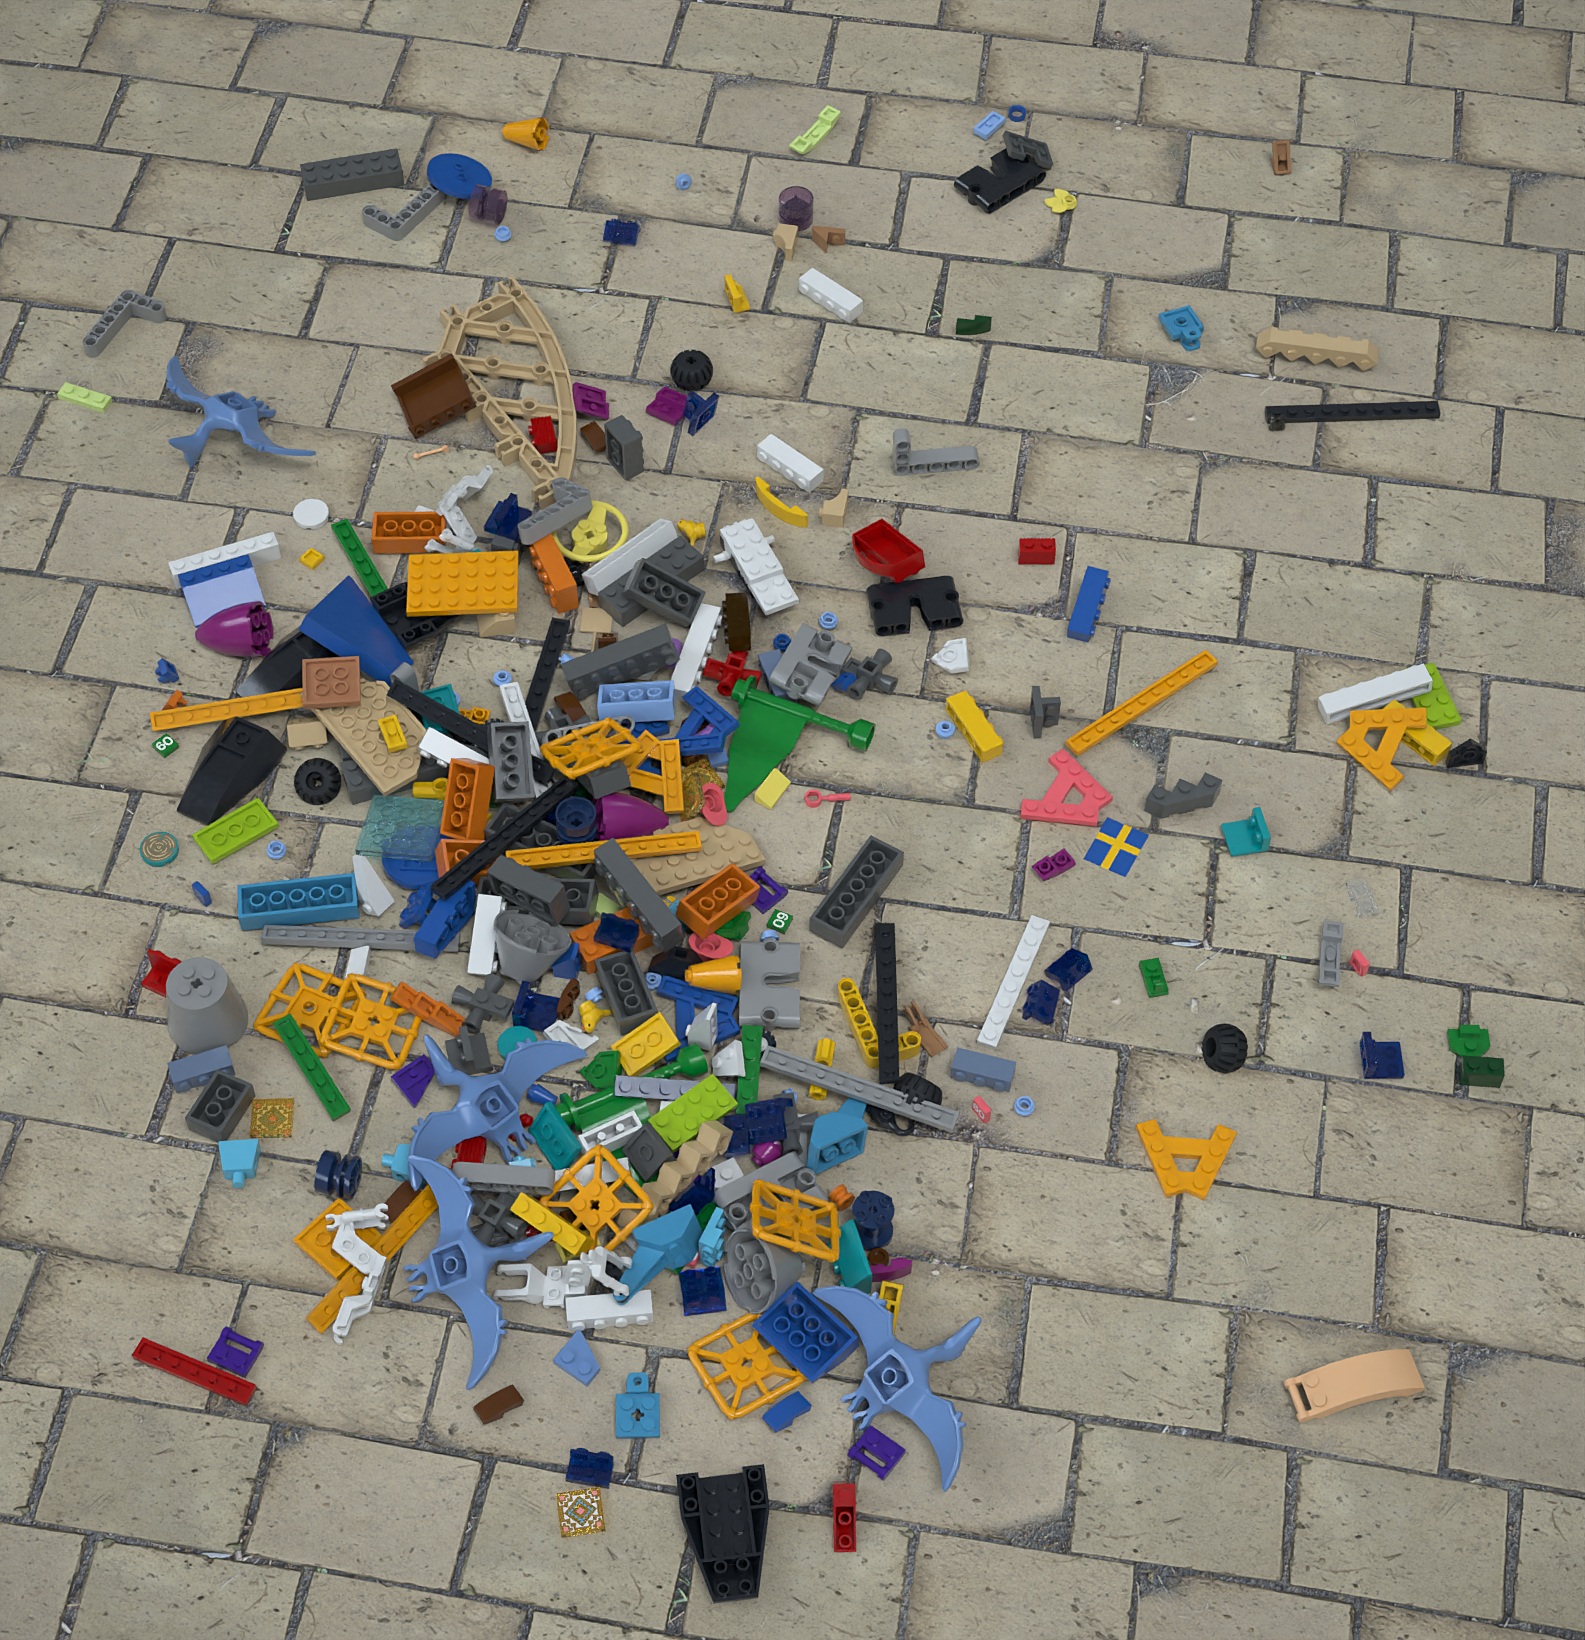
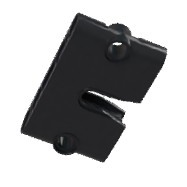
(1008, 182)
(934, 596)

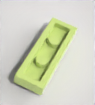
(84, 397)

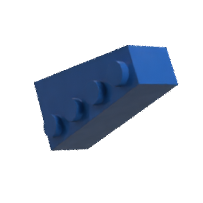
(1088, 604)
(445, 921)

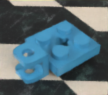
(1187, 332)
(635, 1400)

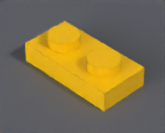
(392, 733)

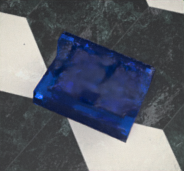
(621, 232)
(617, 932)
(1069, 968)
(1041, 1002)
(739, 1141)
(590, 1468)

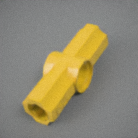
(433, 789)
(824, 1056)

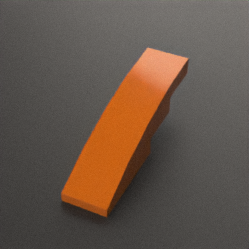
(428, 1009)

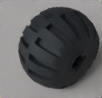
(691, 370)
(305, 781)
(1224, 1048)
(918, 1087)

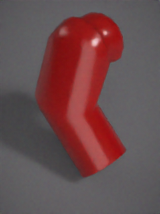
(526, 1120)

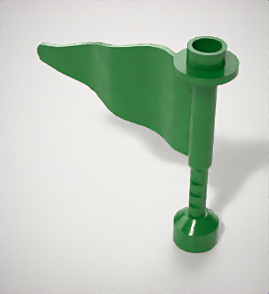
(769, 734)
(603, 1107)

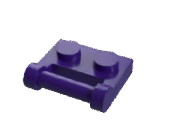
(765, 899)
(233, 1358)
(880, 1447)

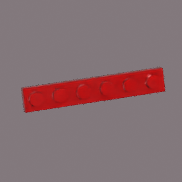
(194, 1371)

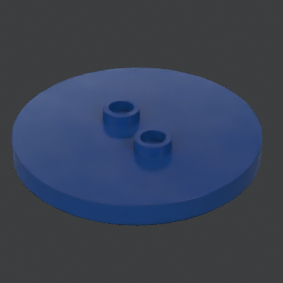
(457, 174)
(412, 873)

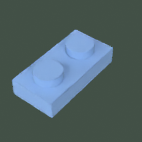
(989, 125)

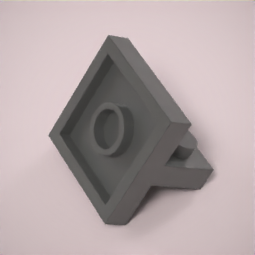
(1043, 711)
(469, 1052)
(647, 1152)

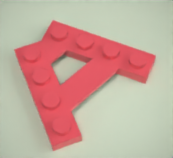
(1052, 807)

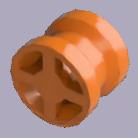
(841, 1197)

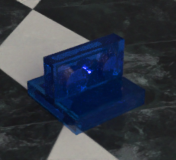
(699, 410)
(506, 517)

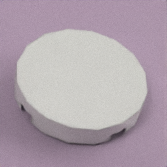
(311, 514)

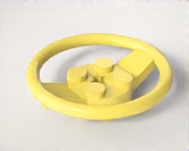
(591, 535)

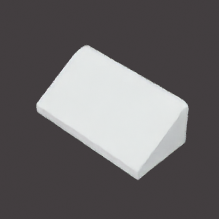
(359, 961)

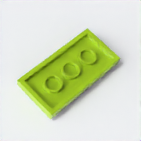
(1439, 704)
(235, 831)
(684, 1116)

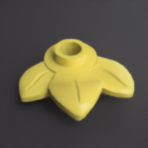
(1061, 202)

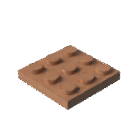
(331, 682)

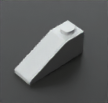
(370, 889)
(704, 1028)

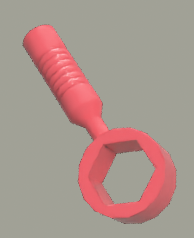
(831, 797)

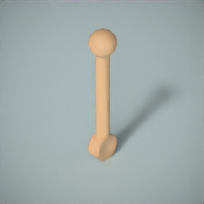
(444, 448)

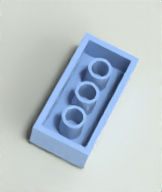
(638, 700)

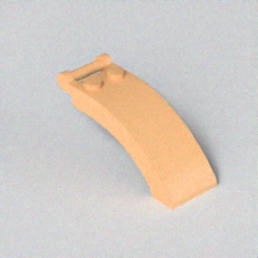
(1355, 1382)

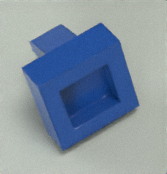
(166, 671)

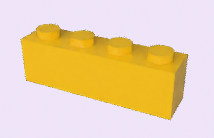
(974, 726)
(1424, 741)
(548, 1221)

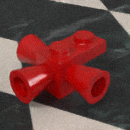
(730, 671)

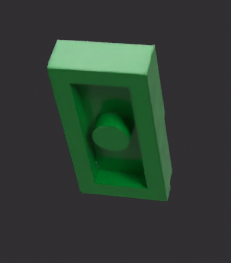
(1153, 977)

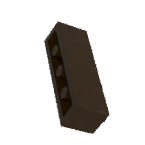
(736, 622)

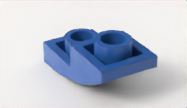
(785, 1411)

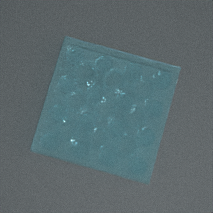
(401, 828)

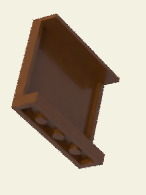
(434, 395)

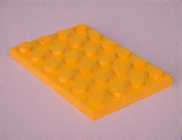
(462, 583)

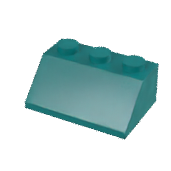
(852, 1261)

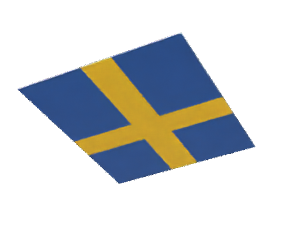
(1116, 847)

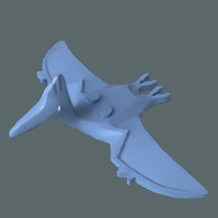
(222, 411)
(485, 1102)
(463, 1263)
(900, 1374)

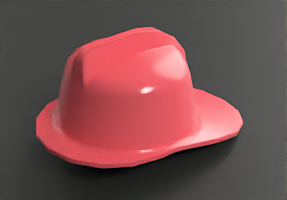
(715, 807)
(711, 947)

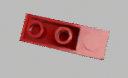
(844, 1516)

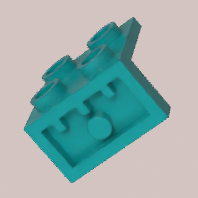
(1247, 835)

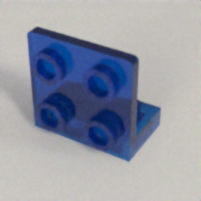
(534, 1009)
(1380, 1059)
(767, 1120)
(696, 1193)
(702, 1291)

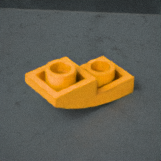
(476, 715)

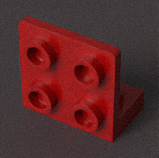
(161, 968)

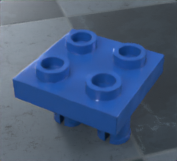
(417, 905)

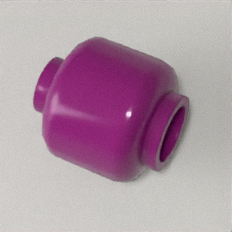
(766, 1153)

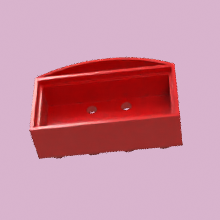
(887, 551)

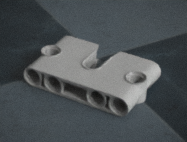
(809, 664)
(768, 1001)
(785, 1172)

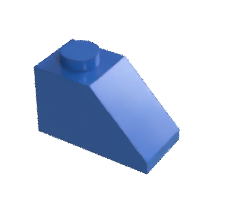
(568, 964)

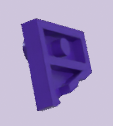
(414, 1079)

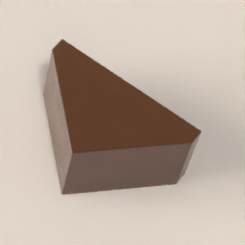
(606, 639)

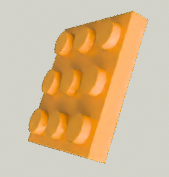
(318, 1241)

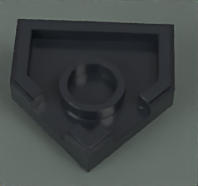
(1466, 754)

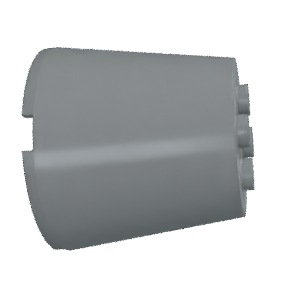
(203, 1006)

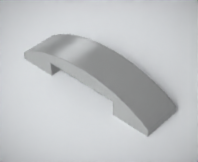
(1330, 953)

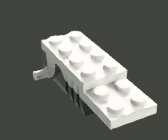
(756, 565)

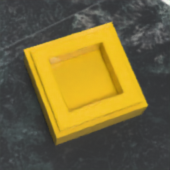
(311, 559)

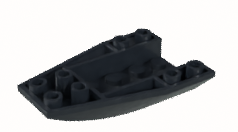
(410, 630)
(283, 665)
(229, 768)
(727, 1529)

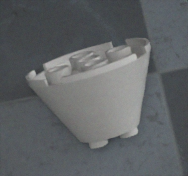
(528, 944)
(759, 1270)

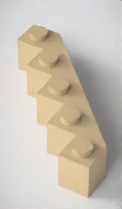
(1317, 347)
(675, 1176)

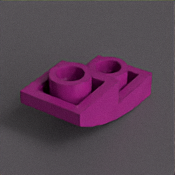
(1054, 866)
(899, 1268)

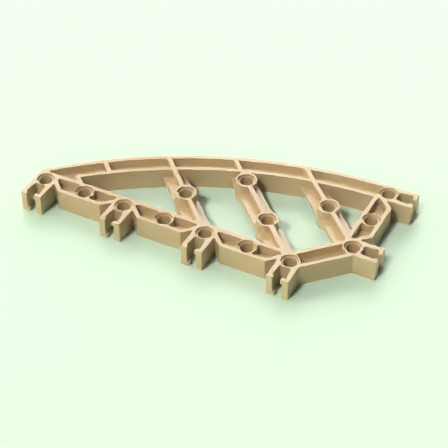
(513, 444)

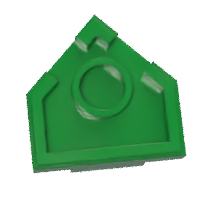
(736, 927)
(1468, 1040)
(602, 1069)

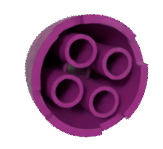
(238, 630)
(627, 817)

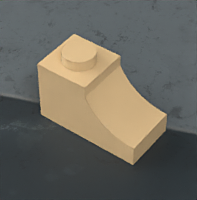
(786, 239)
(834, 510)

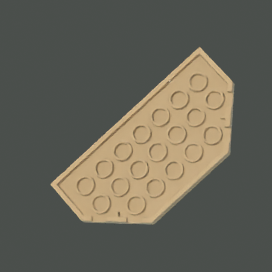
(361, 737)
(719, 849)

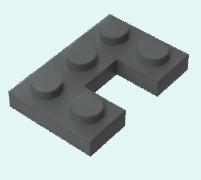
(1019, 145)

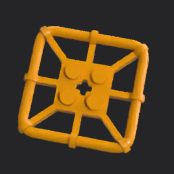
(592, 751)
(305, 998)
(362, 1027)
(597, 1190)
(795, 1221)
(741, 1376)

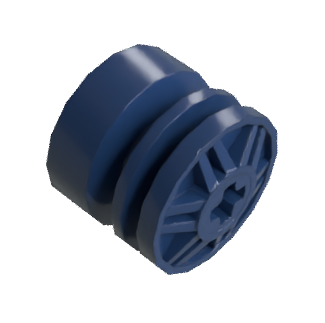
(576, 821)
(338, 1174)

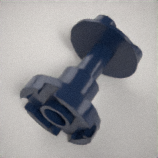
(873, 1219)

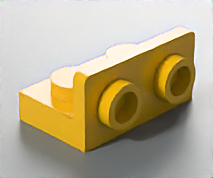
(735, 294)

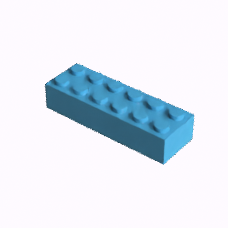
(298, 901)

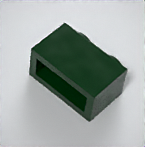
(1481, 1071)

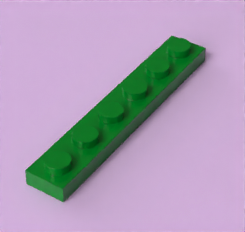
(358, 557)
(311, 1067)
(749, 1084)

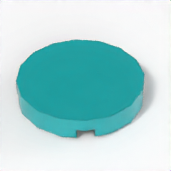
(511, 1036)

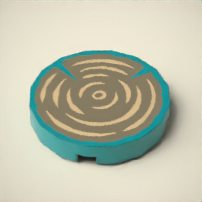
(159, 849)

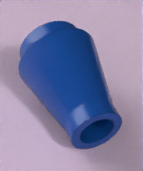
(540, 1095)

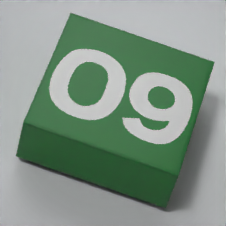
(165, 745)
(779, 921)

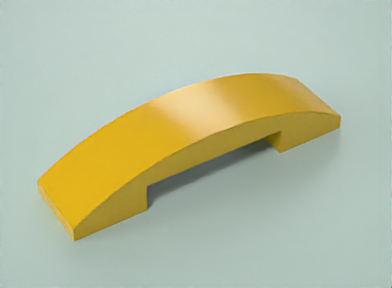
(793, 516)

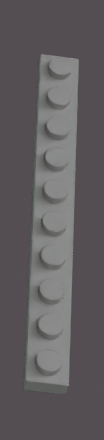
(345, 937)
(858, 1088)

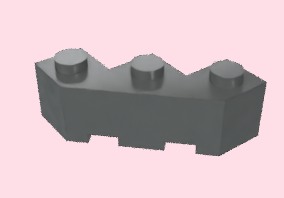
(1184, 797)

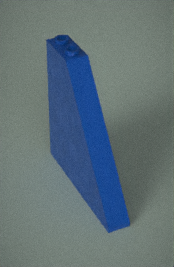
(352, 627)

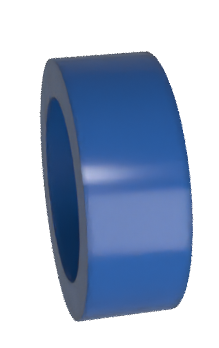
(1017, 108)

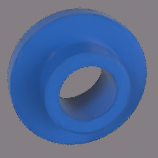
(781, 638)

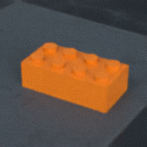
(406, 531)
(554, 574)
(467, 799)
(717, 901)
(592, 950)

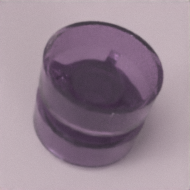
(488, 204)
(796, 207)

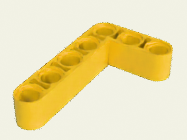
(867, 1030)

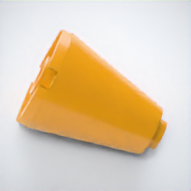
(528, 133)
(716, 975)

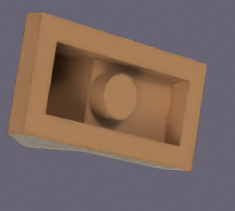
(1281, 157)
(825, 235)

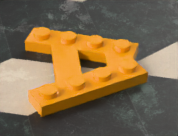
(1396, 723)
(670, 782)
(1162, 1148)

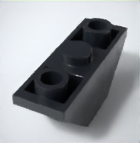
(674, 962)

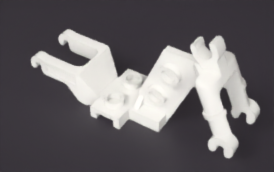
(448, 506)
(361, 1257)
(564, 1280)

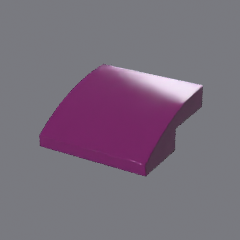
(590, 400)
(668, 405)

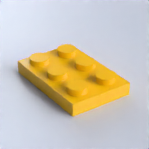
(646, 1045)

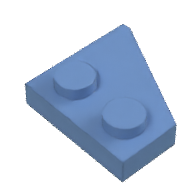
(578, 1359)

